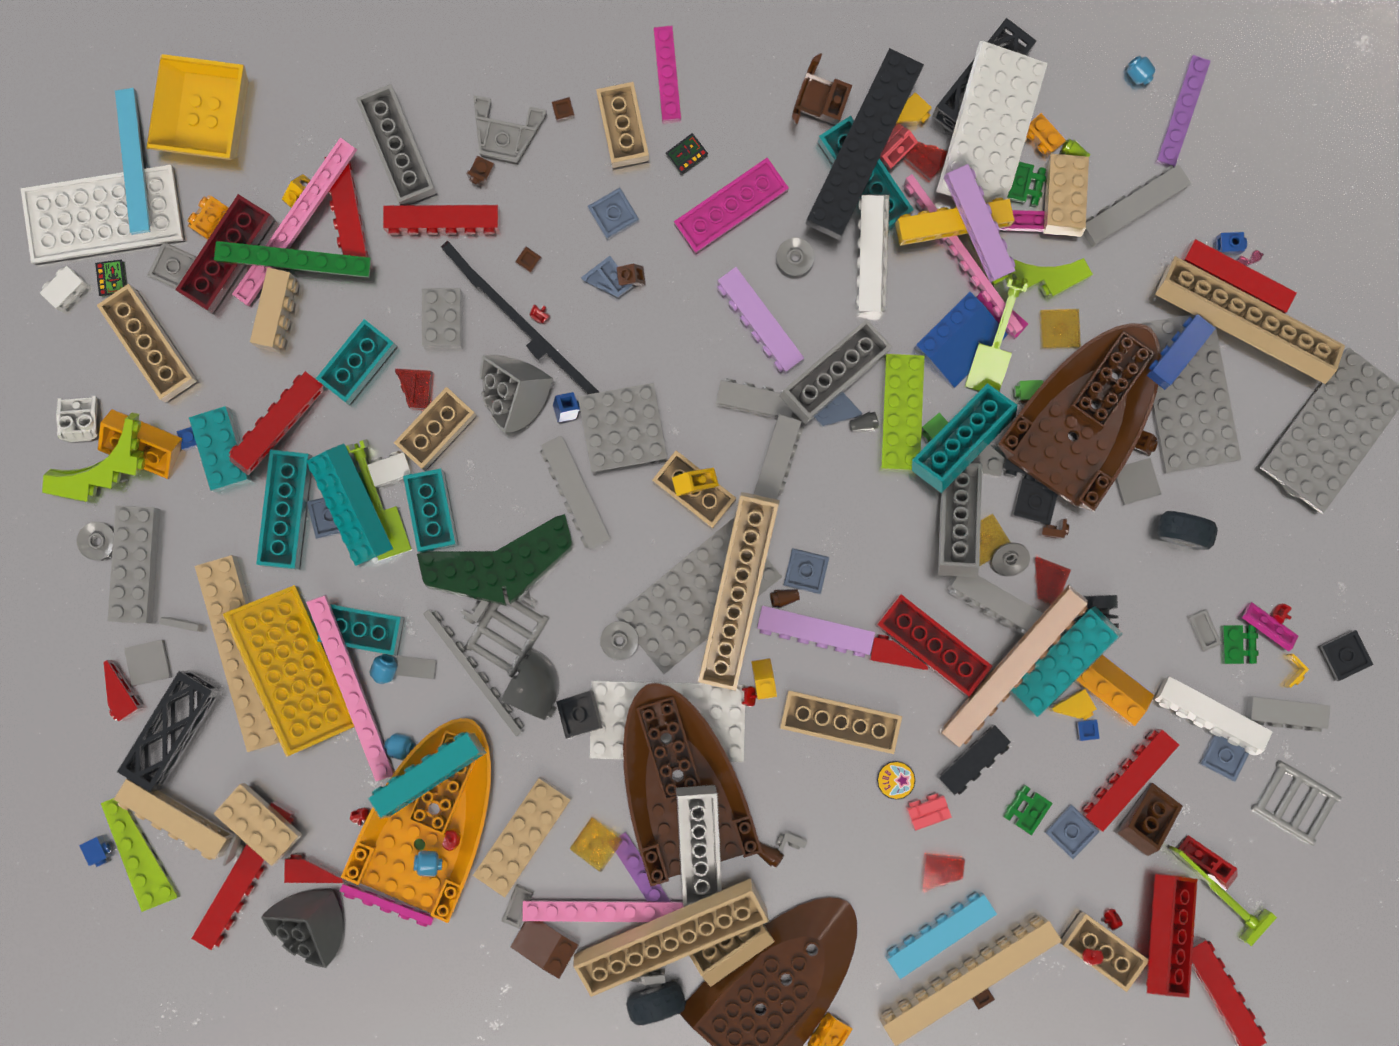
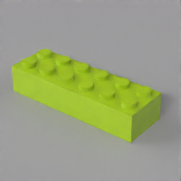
(901, 411)

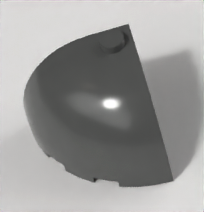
(534, 687)
(307, 925)

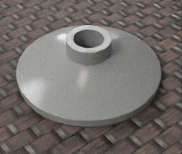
(797, 247)
(87, 537)
(1011, 565)
(609, 640)
(234, 849)

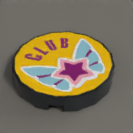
(896, 780)

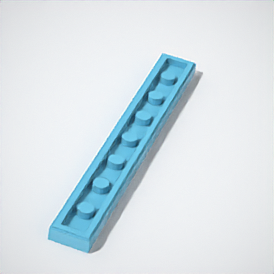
(132, 161)

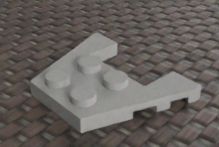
(501, 138)

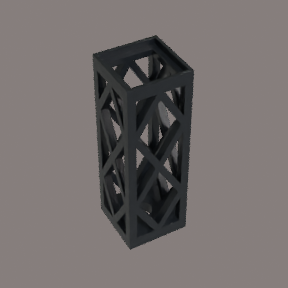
(947, 115)
(131, 765)

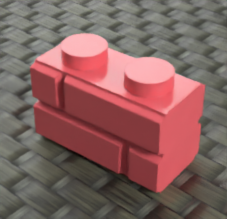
(898, 146)
(928, 812)

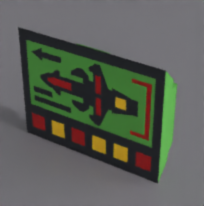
(109, 277)

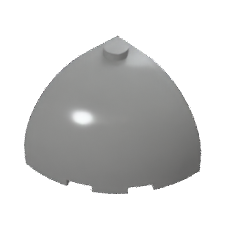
(513, 391)

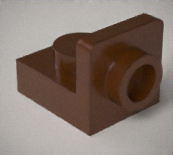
(480, 171)
(631, 274)
(1147, 443)
(1052, 532)

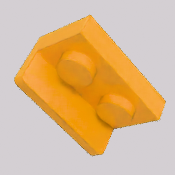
(1044, 135)
(207, 216)
(830, 1032)

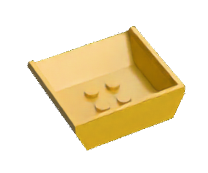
(198, 107)

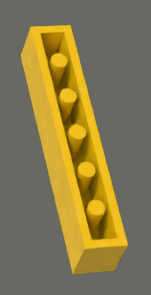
(946, 223)

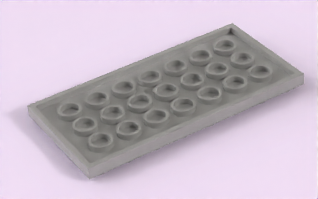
(1195, 411)
(1334, 431)
(679, 607)

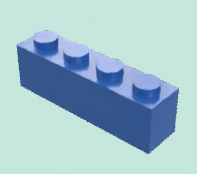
(1180, 352)

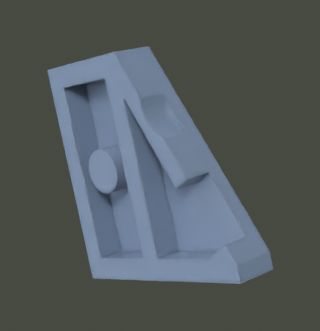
(605, 278)
(838, 411)

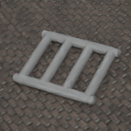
(521, 653)
(1293, 827)

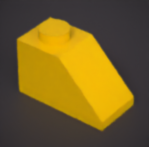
(914, 111)
(695, 481)
(764, 679)
(1076, 705)

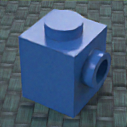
(1231, 243)
(566, 407)
(96, 851)

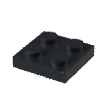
(1035, 502)
(1346, 655)
(579, 714)

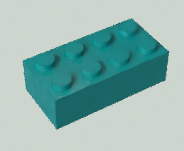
(356, 361)
(215, 437)
(430, 510)
(368, 629)

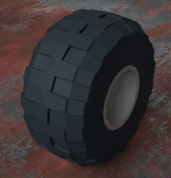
(1187, 530)
(655, 1003)

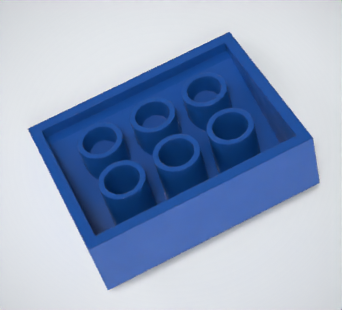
(954, 340)

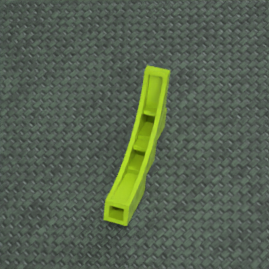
(1053, 279)
(83, 482)

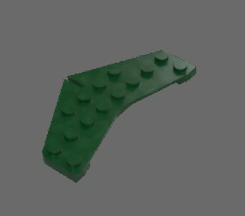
(487, 573)

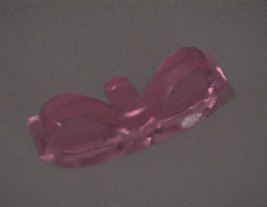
(1255, 257)

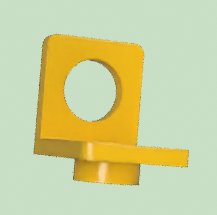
(294, 190)
(1298, 677)

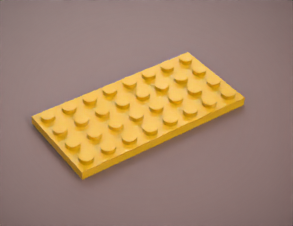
(289, 670)

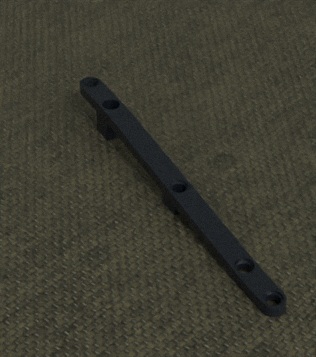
(539, 345)

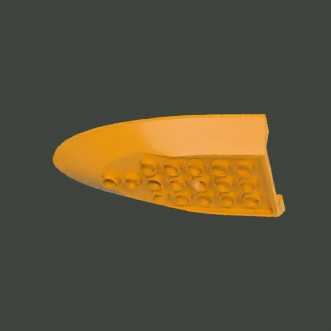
(387, 845)

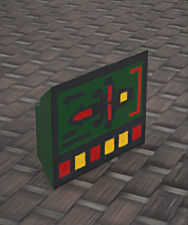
(686, 153)

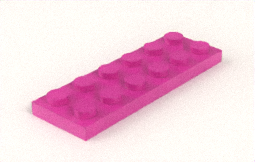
(731, 205)

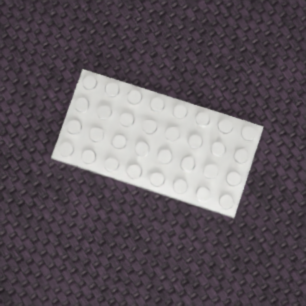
(994, 118)
(92, 215)
(717, 705)

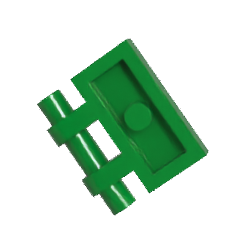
(1021, 183)
(1233, 644)
(1033, 812)

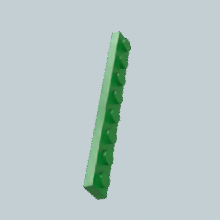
(292, 259)

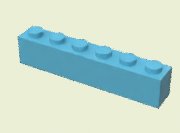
(940, 935)

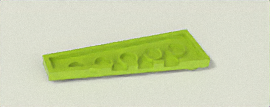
(142, 867)

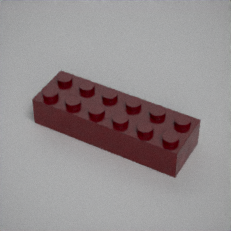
(210, 280)

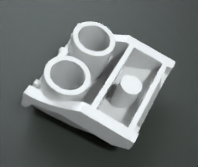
(77, 419)

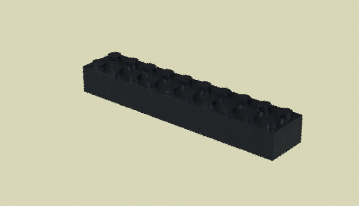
(864, 144)

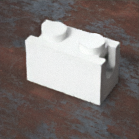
(63, 288)
(389, 469)

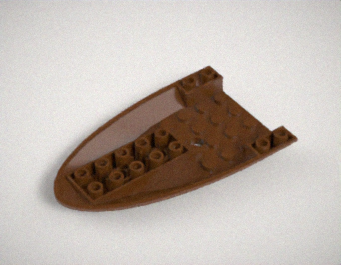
(1105, 436)
(652, 788)
(793, 1009)

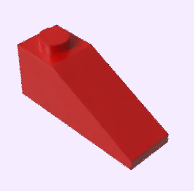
(890, 652)
(119, 695)
(1213, 865)
(308, 871)

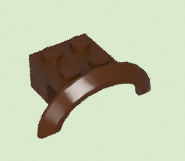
(821, 97)

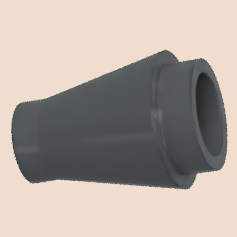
(865, 422)

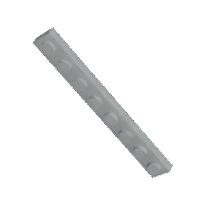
(469, 665)

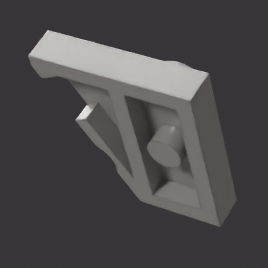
(991, 461)
(653, 978)

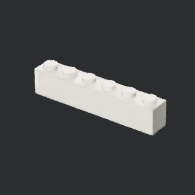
(873, 252)
(1213, 716)

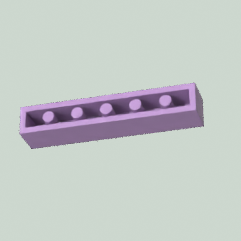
(979, 223)
(760, 320)
(815, 630)

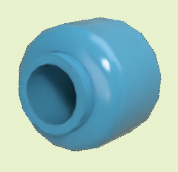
(1141, 70)
(383, 669)
(399, 746)
(427, 863)

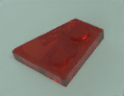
(926, 159)
(416, 386)
(1050, 579)
(941, 870)

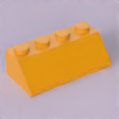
(159, 446)
(1116, 690)

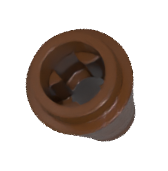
(781, 598)
(771, 855)

